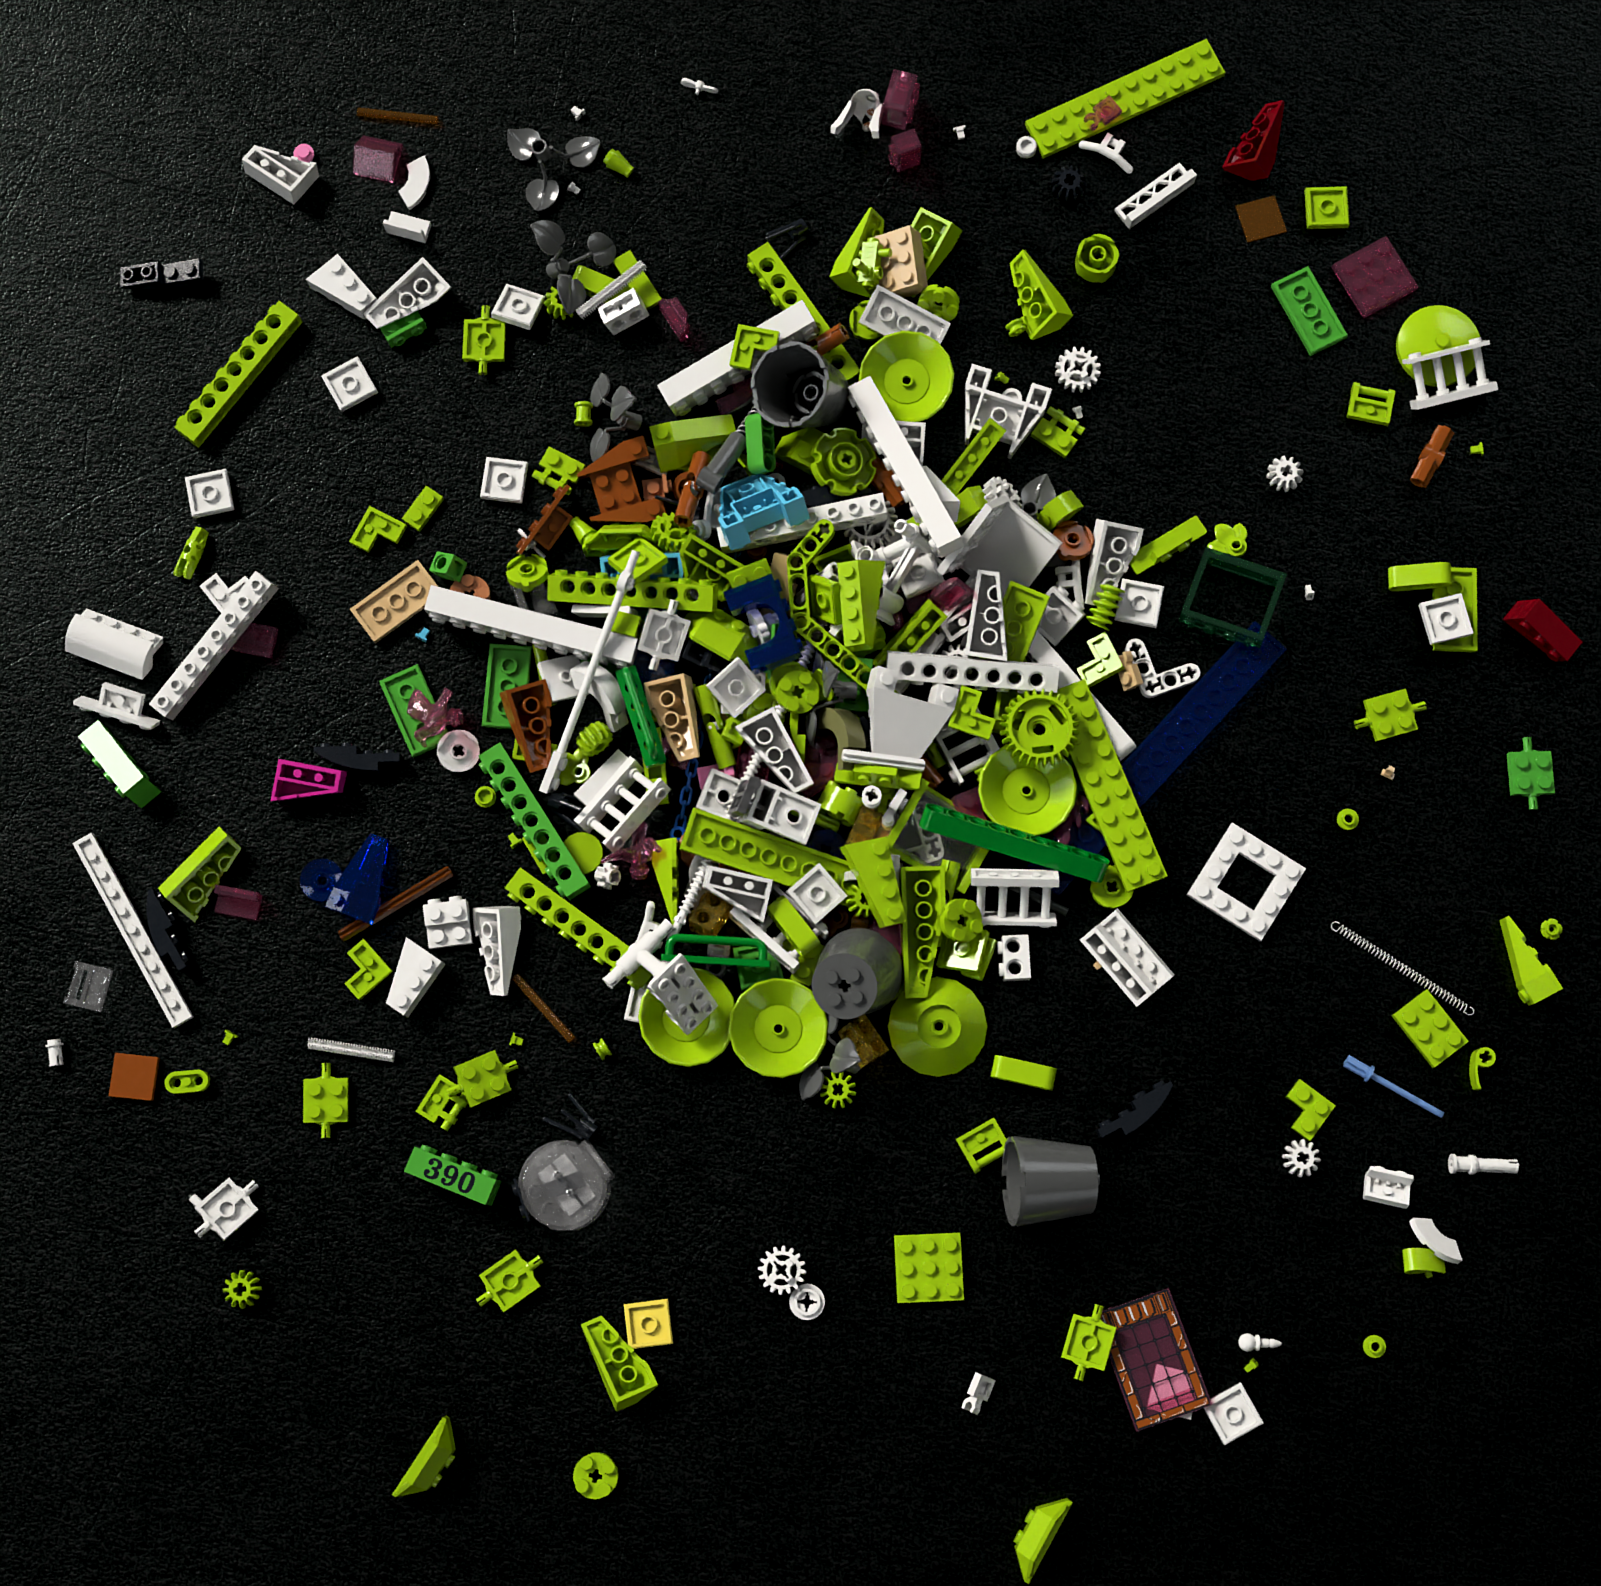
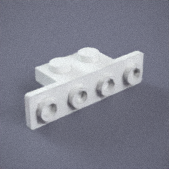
(120, 704)

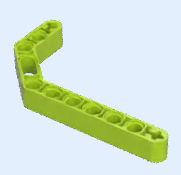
(805, 611)

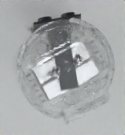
(563, 1185)

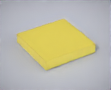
(648, 1323)

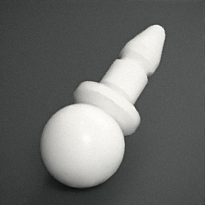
(1248, 1342)

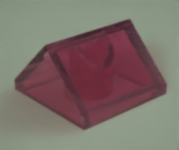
(376, 158)

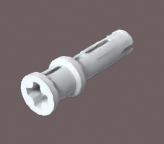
(867, 797)
(1473, 1164)

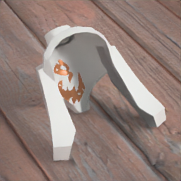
(862, 102)

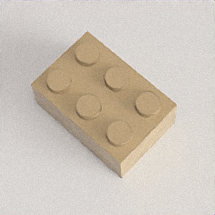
(905, 270)

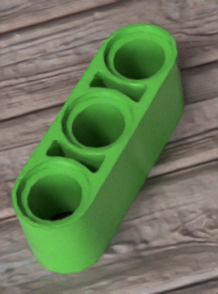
(759, 444)

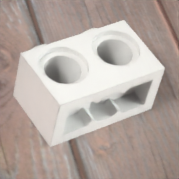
(623, 311)
(1021, 958)

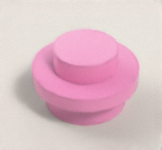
(304, 153)

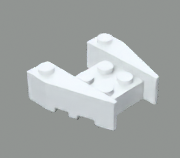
(1012, 414)

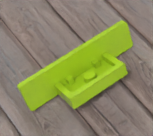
(1167, 544)
(880, 777)

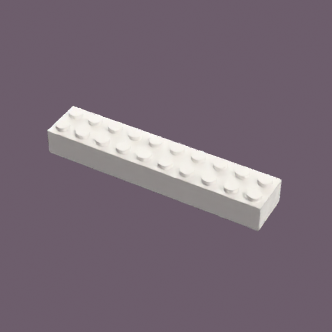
(528, 626)

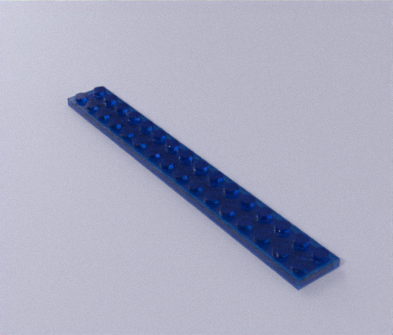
(1182, 732)

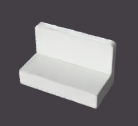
(407, 227)

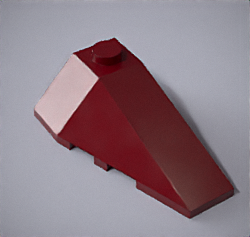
(1258, 148)

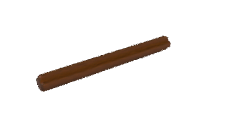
(398, 902)

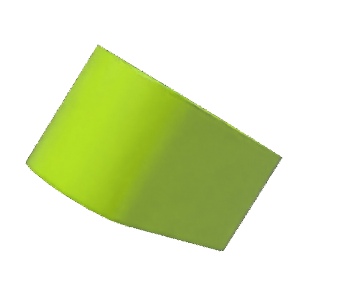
(595, 282)
(1419, 576)
(792, 926)
(1023, 1072)

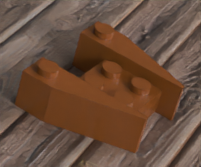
(617, 487)

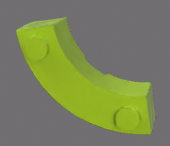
(971, 503)

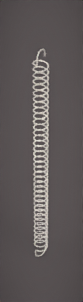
(1402, 967)

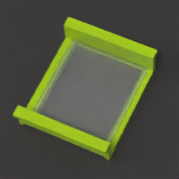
(927, 848)

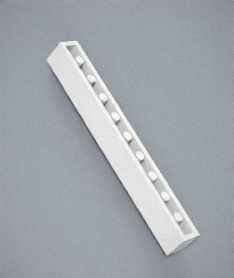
(905, 466)

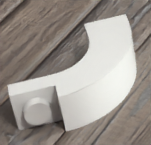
(606, 691)

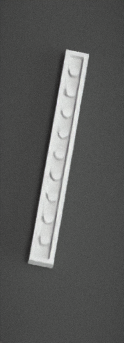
(133, 930)

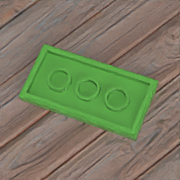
(1309, 311)
(507, 669)
(398, 691)

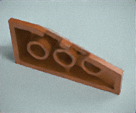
(530, 720)

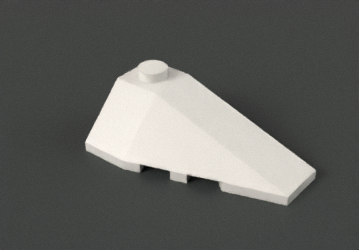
(412, 292)
(1110, 555)

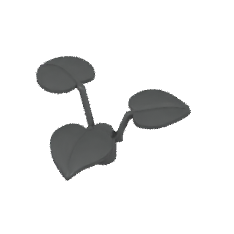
(526, 141)
(549, 239)
(621, 402)
(1034, 498)
(841, 689)
(843, 1060)

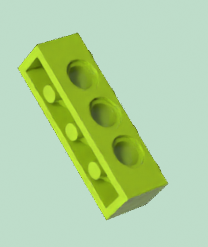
(914, 632)

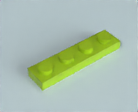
(973, 456)

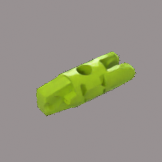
(191, 553)

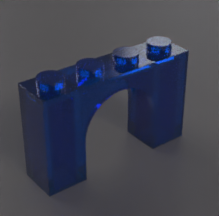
(784, 645)

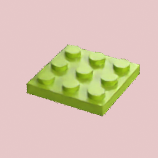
(928, 1267)

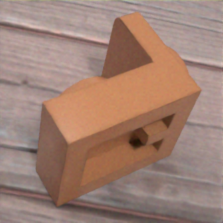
(657, 486)

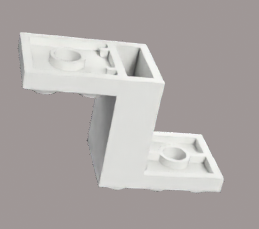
(768, 809)

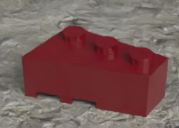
(1543, 629)

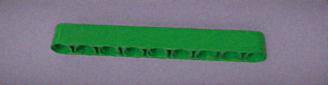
(1014, 843)

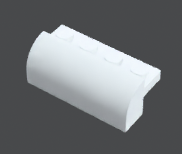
(112, 643)
(1127, 957)

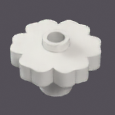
(761, 625)

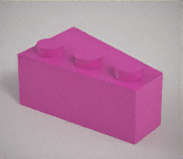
(304, 780)

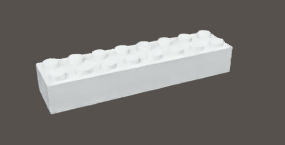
(713, 373)

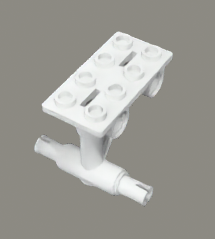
(908, 548)
(672, 983)

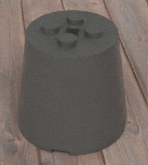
(798, 387)
(864, 962)
(1048, 1180)

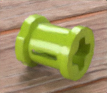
(583, 413)

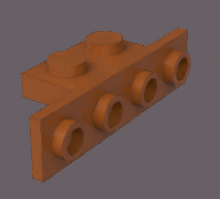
(550, 526)

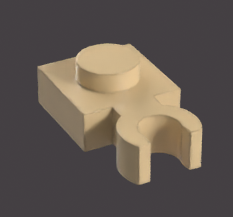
(1130, 676)

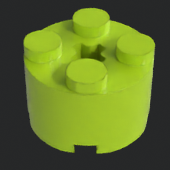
(1096, 269)
(840, 803)

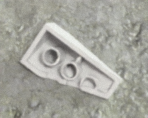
(499, 937)

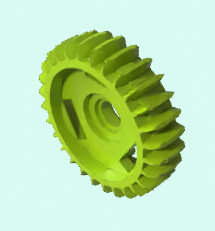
(1038, 712)

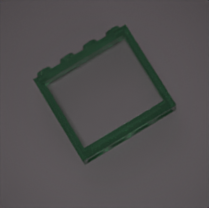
(1242, 568)

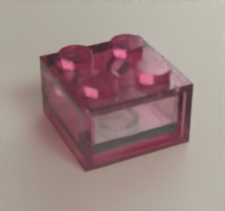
(900, 99)

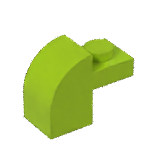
(1059, 510)

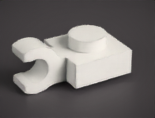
(979, 1390)

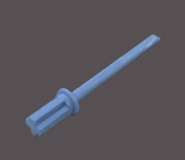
(1368, 1072)

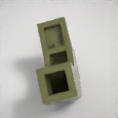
(846, 729)

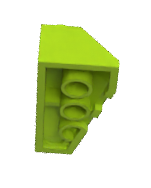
(1040, 302)
(679, 440)
(1531, 977)

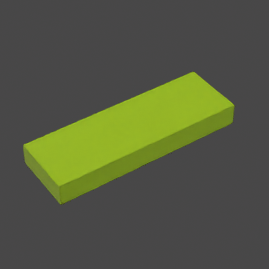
(641, 284)

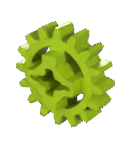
(669, 533)

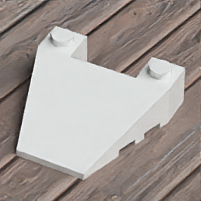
(903, 723)

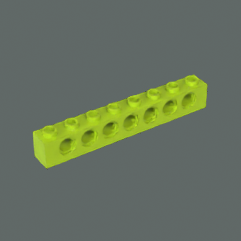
(767, 257)
(238, 384)
(559, 591)
(523, 881)

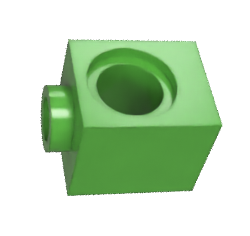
(448, 566)

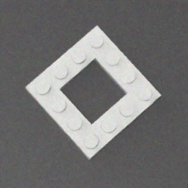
(1255, 921)

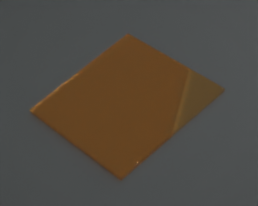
(1261, 218)

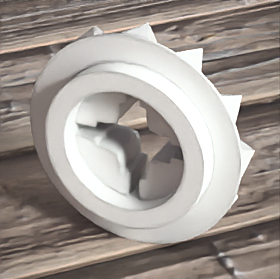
(814, 1309)

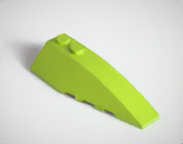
(923, 904)

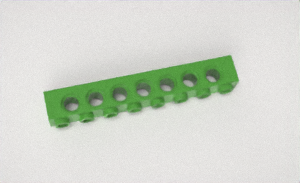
(496, 757)

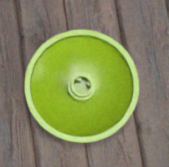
(1435, 330)

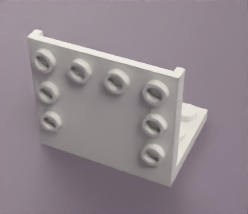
(1004, 542)

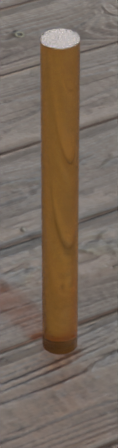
(397, 115)
(546, 1011)

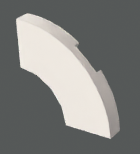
(417, 182)
(1442, 1246)

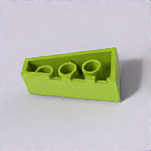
(876, 878)

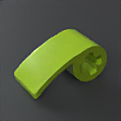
(1476, 1062)
(1422, 1260)

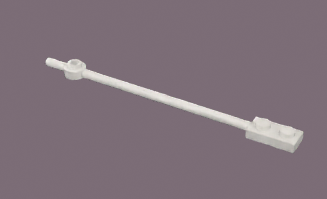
(558, 760)

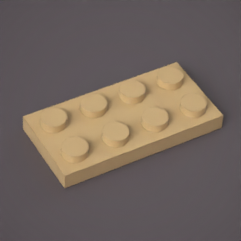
(394, 602)

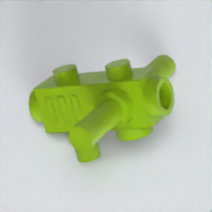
(869, 266)

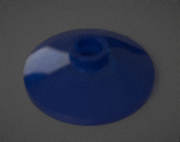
(311, 877)

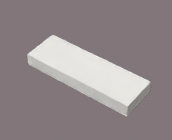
(599, 611)
(600, 778)

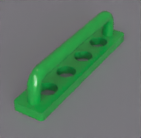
(642, 715)
(762, 962)

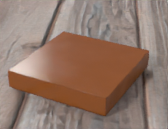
(134, 1076)

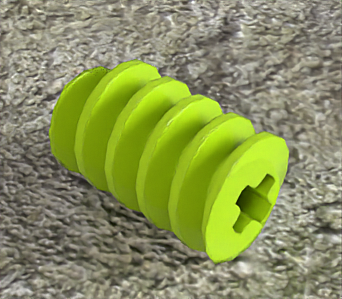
(1105, 605)

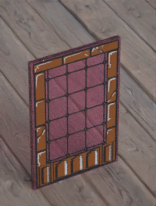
(1154, 1361)

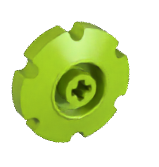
(846, 447)

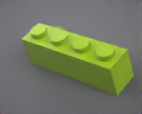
(859, 598)
(197, 876)

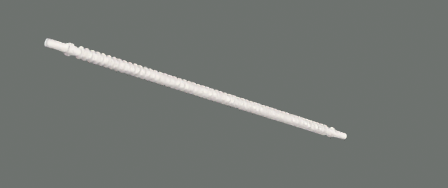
(681, 917)

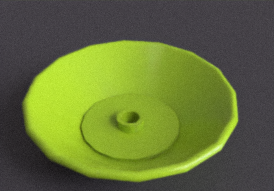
(912, 357)
(1041, 810)
(773, 1004)
(703, 1043)
(942, 1051)

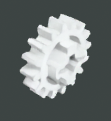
(1077, 360)
(996, 488)
(774, 1277)

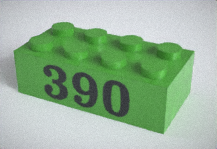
(453, 1176)

